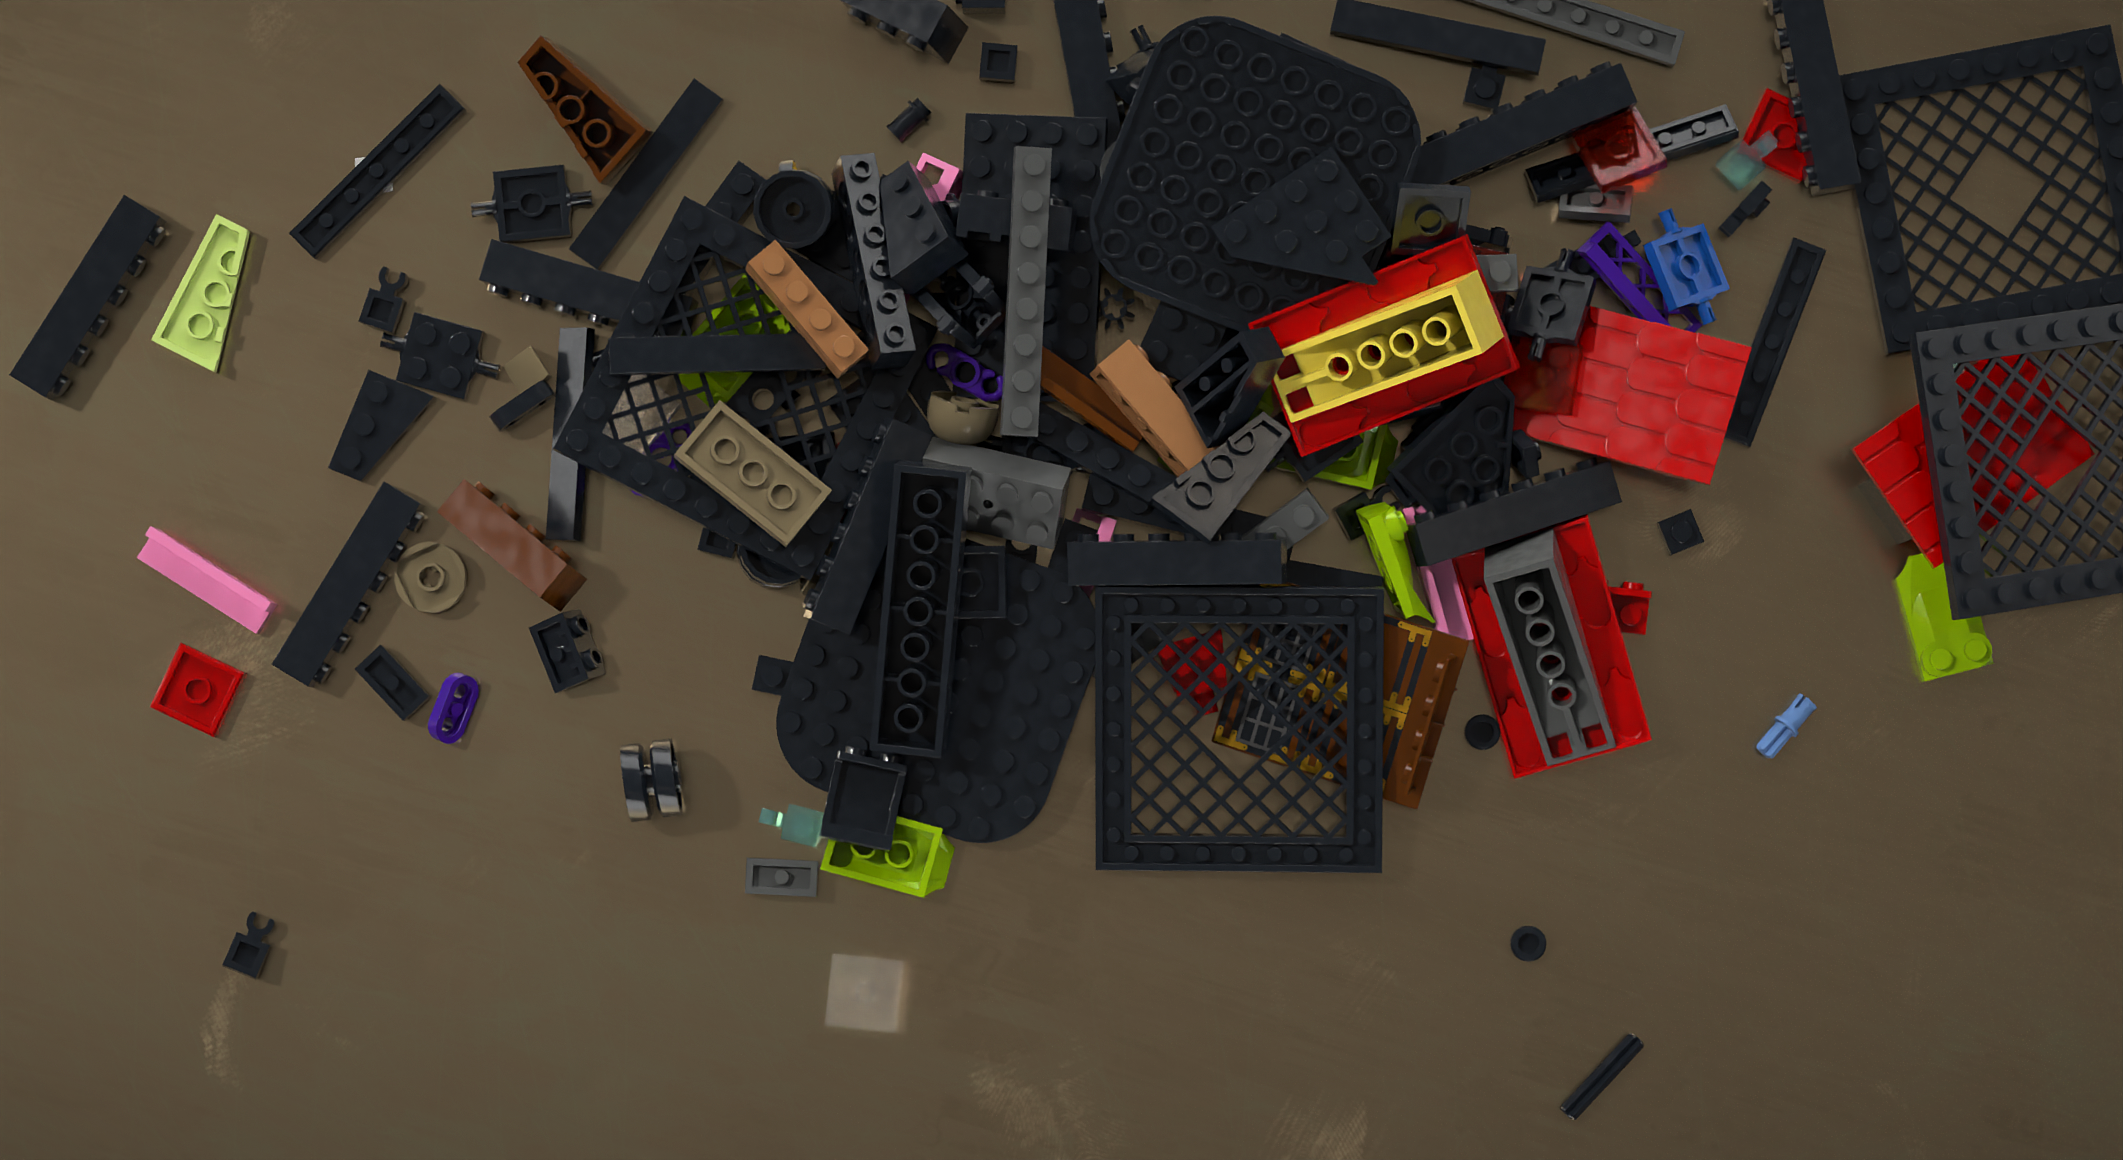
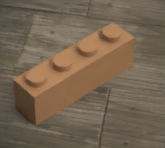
(806, 309)
(1151, 406)

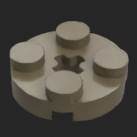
(449, 586)

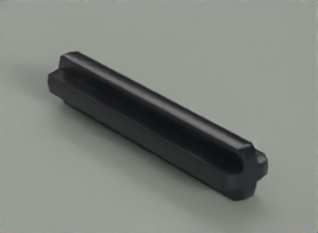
(1602, 1076)

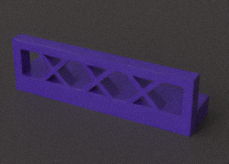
(1622, 286)

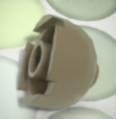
(961, 418)

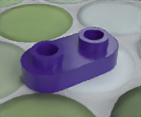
(453, 708)

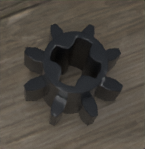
(1118, 300)

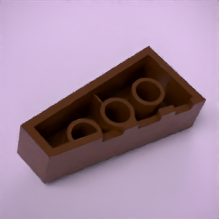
(591, 116)
(511, 544)

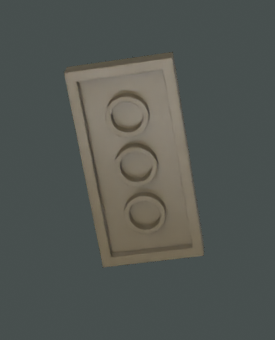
(752, 473)

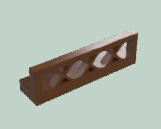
(1086, 400)

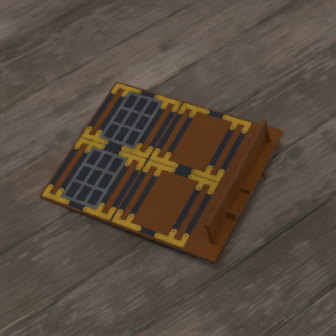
(1417, 691)

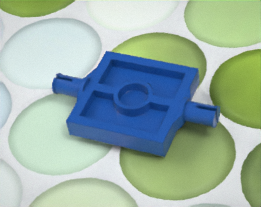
(1686, 267)

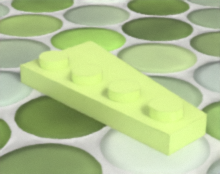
(204, 300)

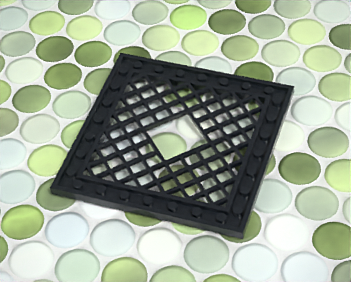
(1888, 265)
(587, 445)
(1948, 460)
(1254, 852)

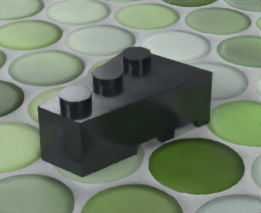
(921, 23)
(917, 229)
(1230, 384)

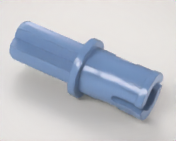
(1786, 726)

